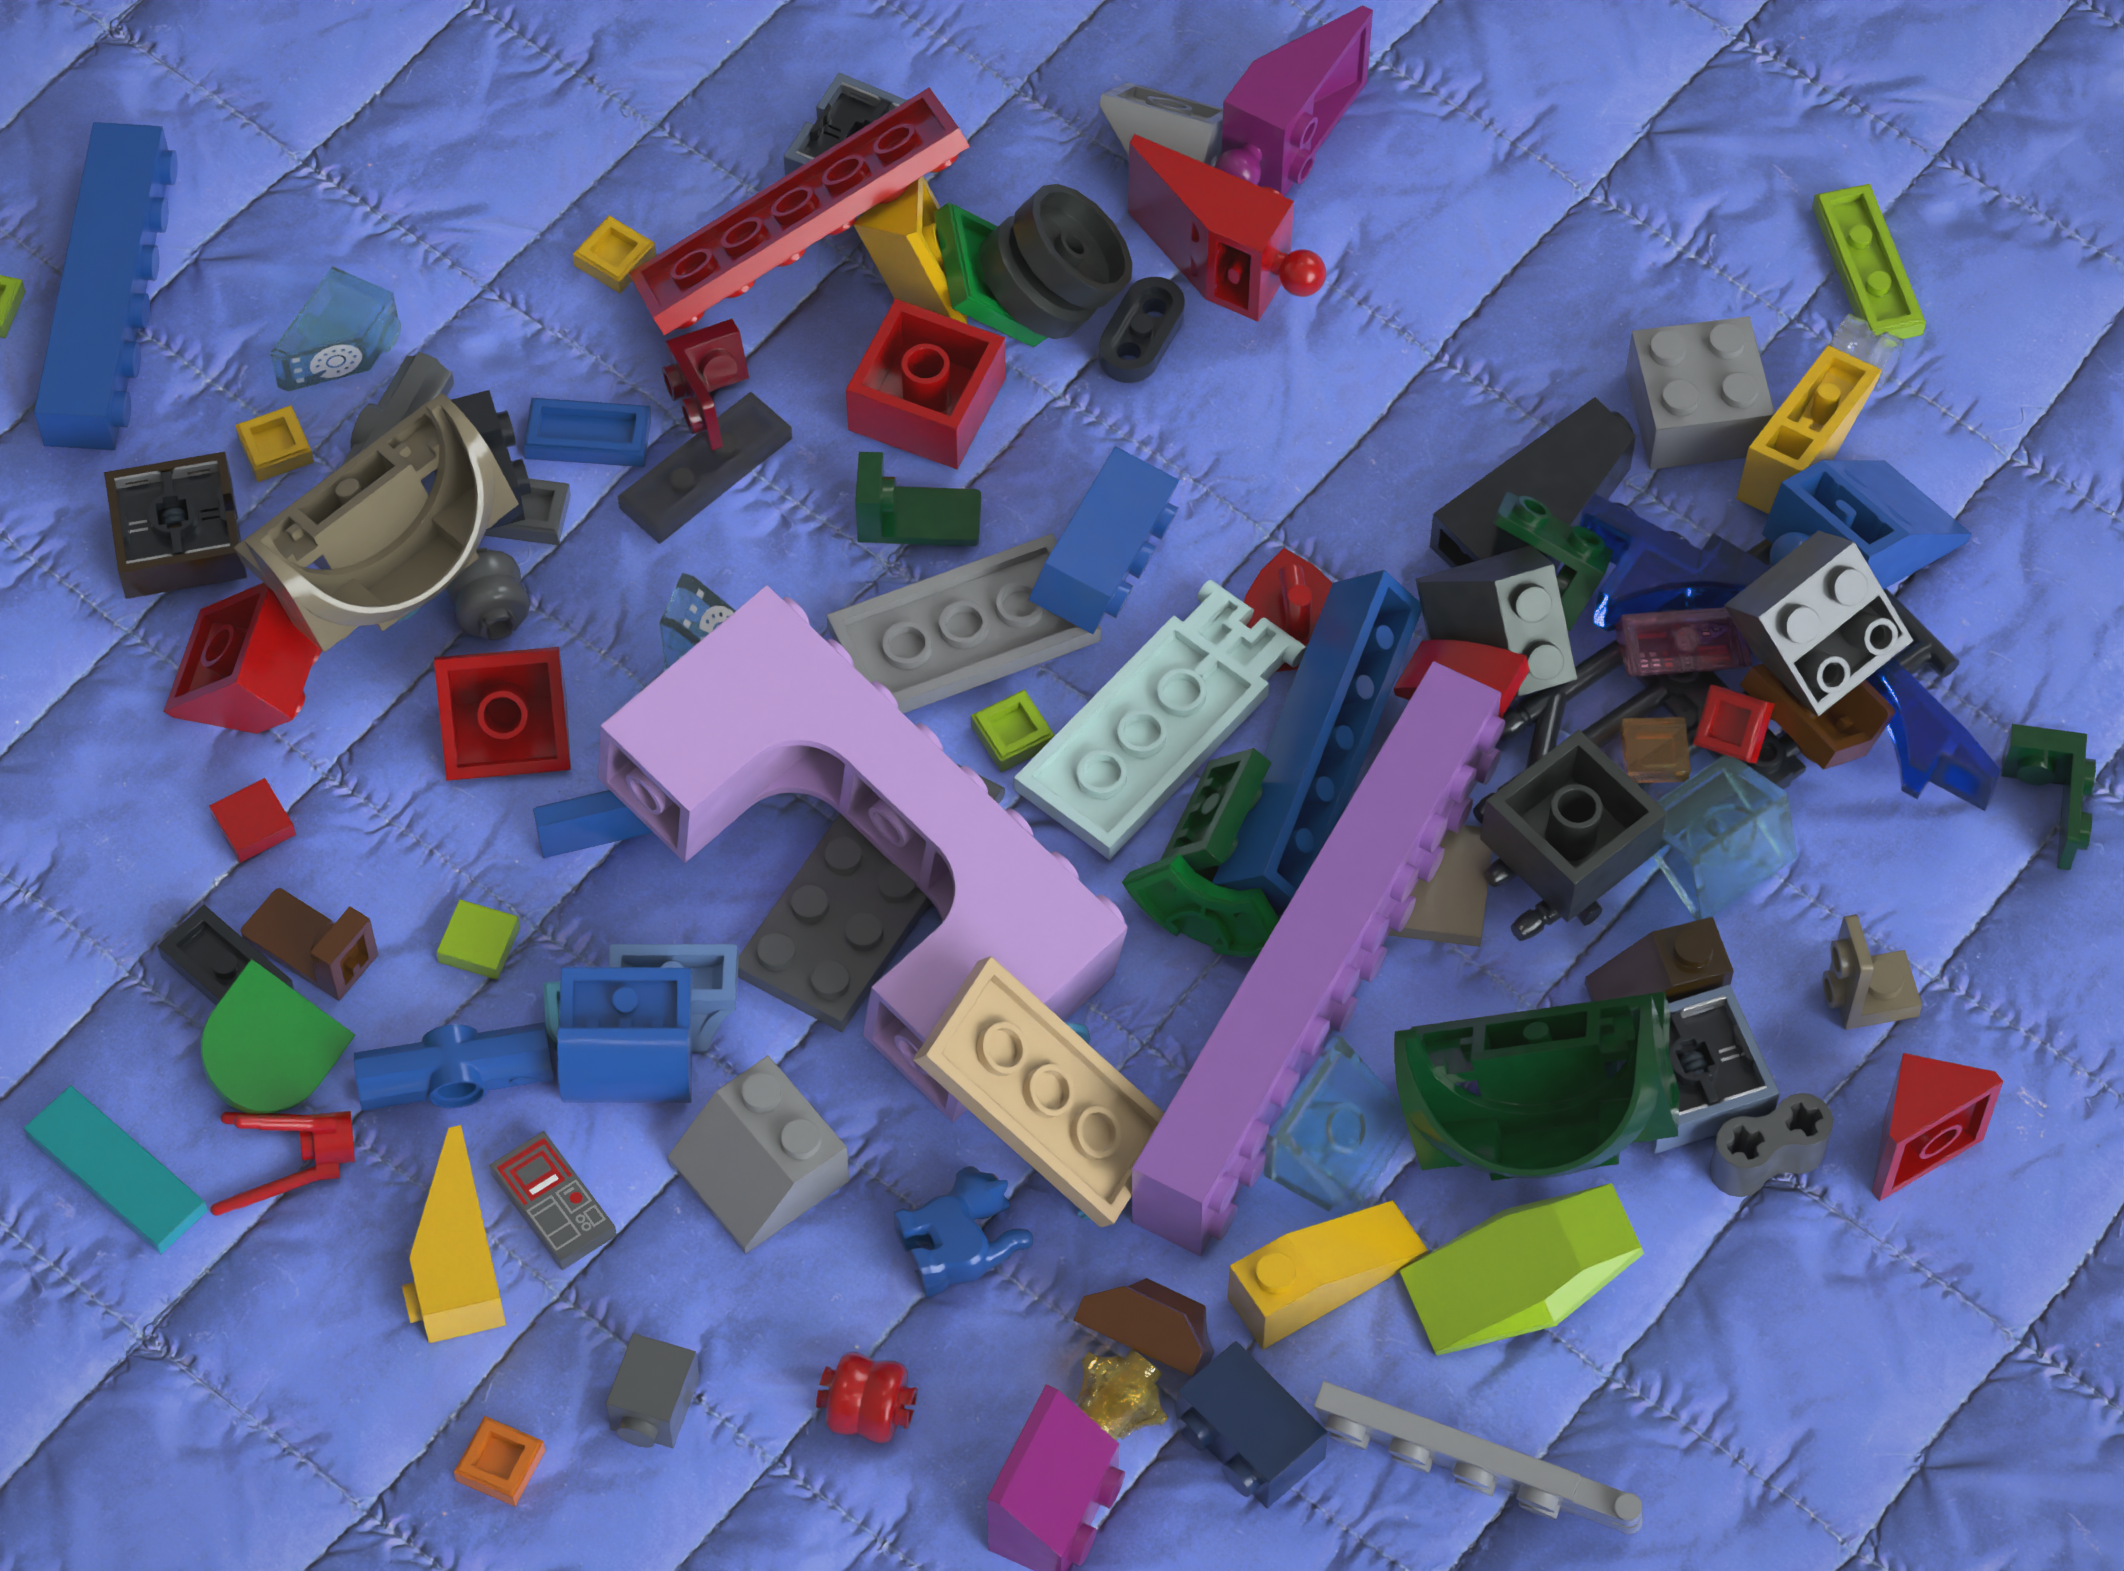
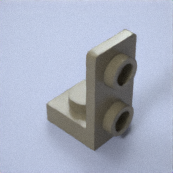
(1865, 986)

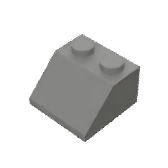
(760, 1155)

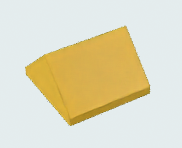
(908, 250)

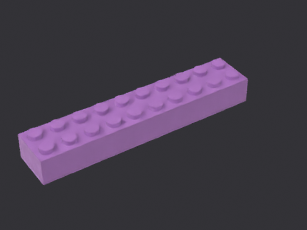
(1316, 959)

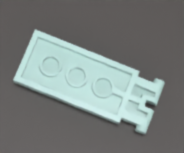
(1157, 720)

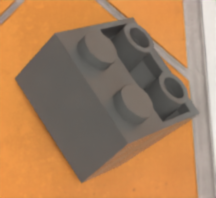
(1819, 620)

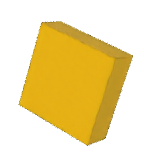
(613, 253)
(274, 443)

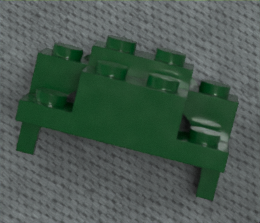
(1544, 1087)

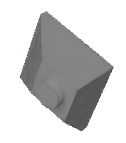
(1166, 120)

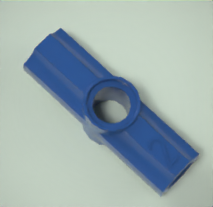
(453, 1066)

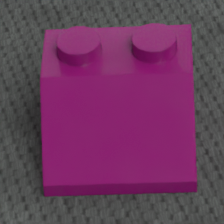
(1053, 1487)

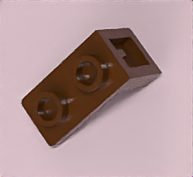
(311, 944)

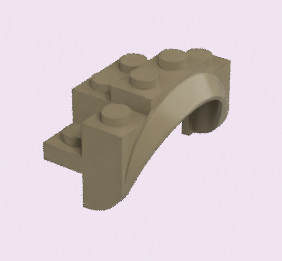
(378, 530)

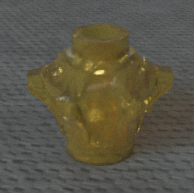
(1121, 1393)

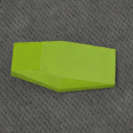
(1521, 1269)

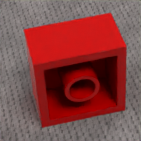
(926, 383)

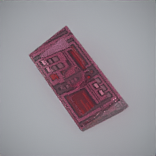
(1681, 642)

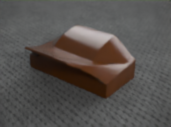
(1152, 1322)

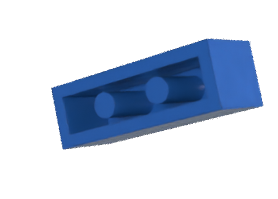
(1106, 542)

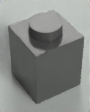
(652, 1392)

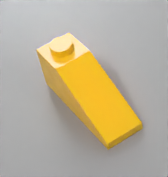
(1807, 425)
(451, 1255)
(1320, 1269)

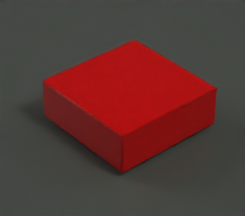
(1733, 723)
(252, 820)

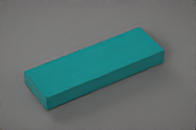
(115, 1169)

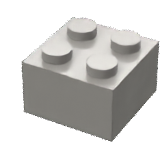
(1698, 391)

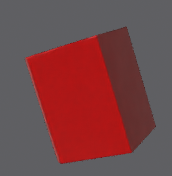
(503, 713)
(1931, 1118)

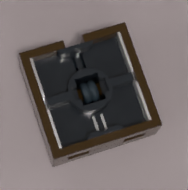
(174, 525)

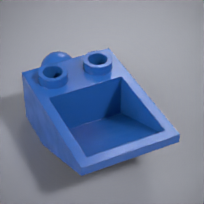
(1868, 504)

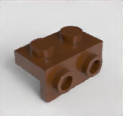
(1839, 733)

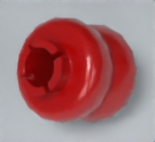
(866, 1397)

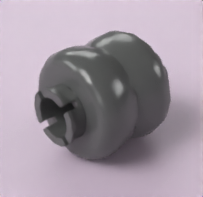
(489, 596)

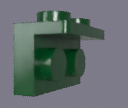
(1217, 810)

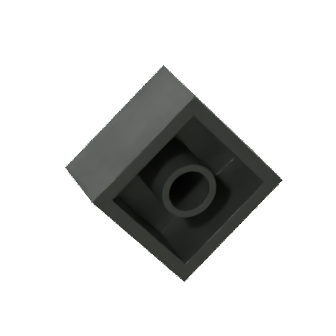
(1573, 825)

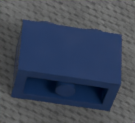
(1249, 1425)

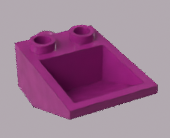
(1294, 101)

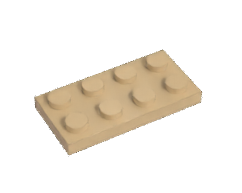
(1041, 1089)

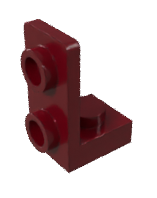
(701, 364)

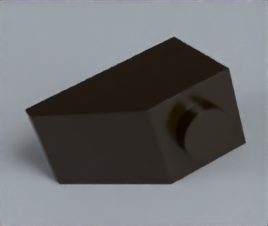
(1674, 960)

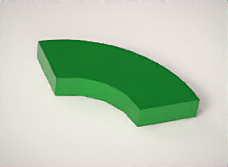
(1215, 915)

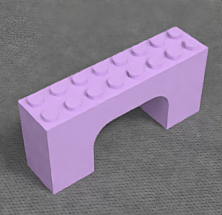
(784, 711)

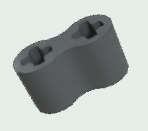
(1760, 1147)

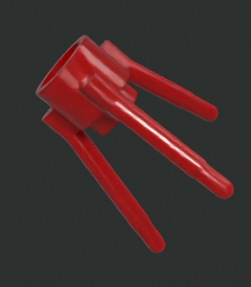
(322, 1138)

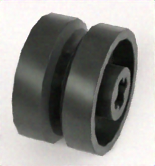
(1055, 261)

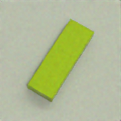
(1868, 261)

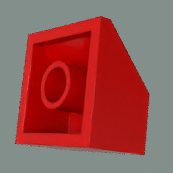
(243, 665)

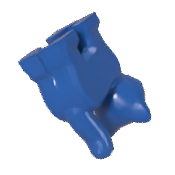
(957, 1242)

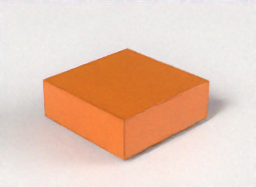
(499, 1461)

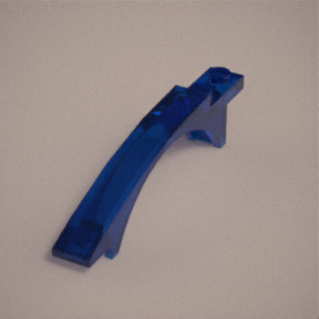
(1667, 573)

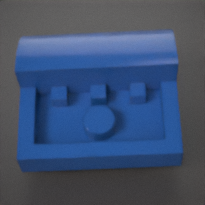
(625, 1035)

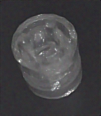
(1860, 342)

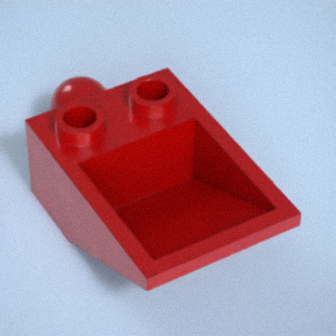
(1219, 229)

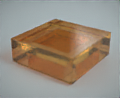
(1655, 749)

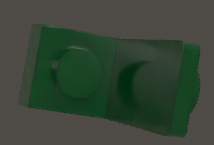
(912, 513)
(1577, 547)
(2055, 757)

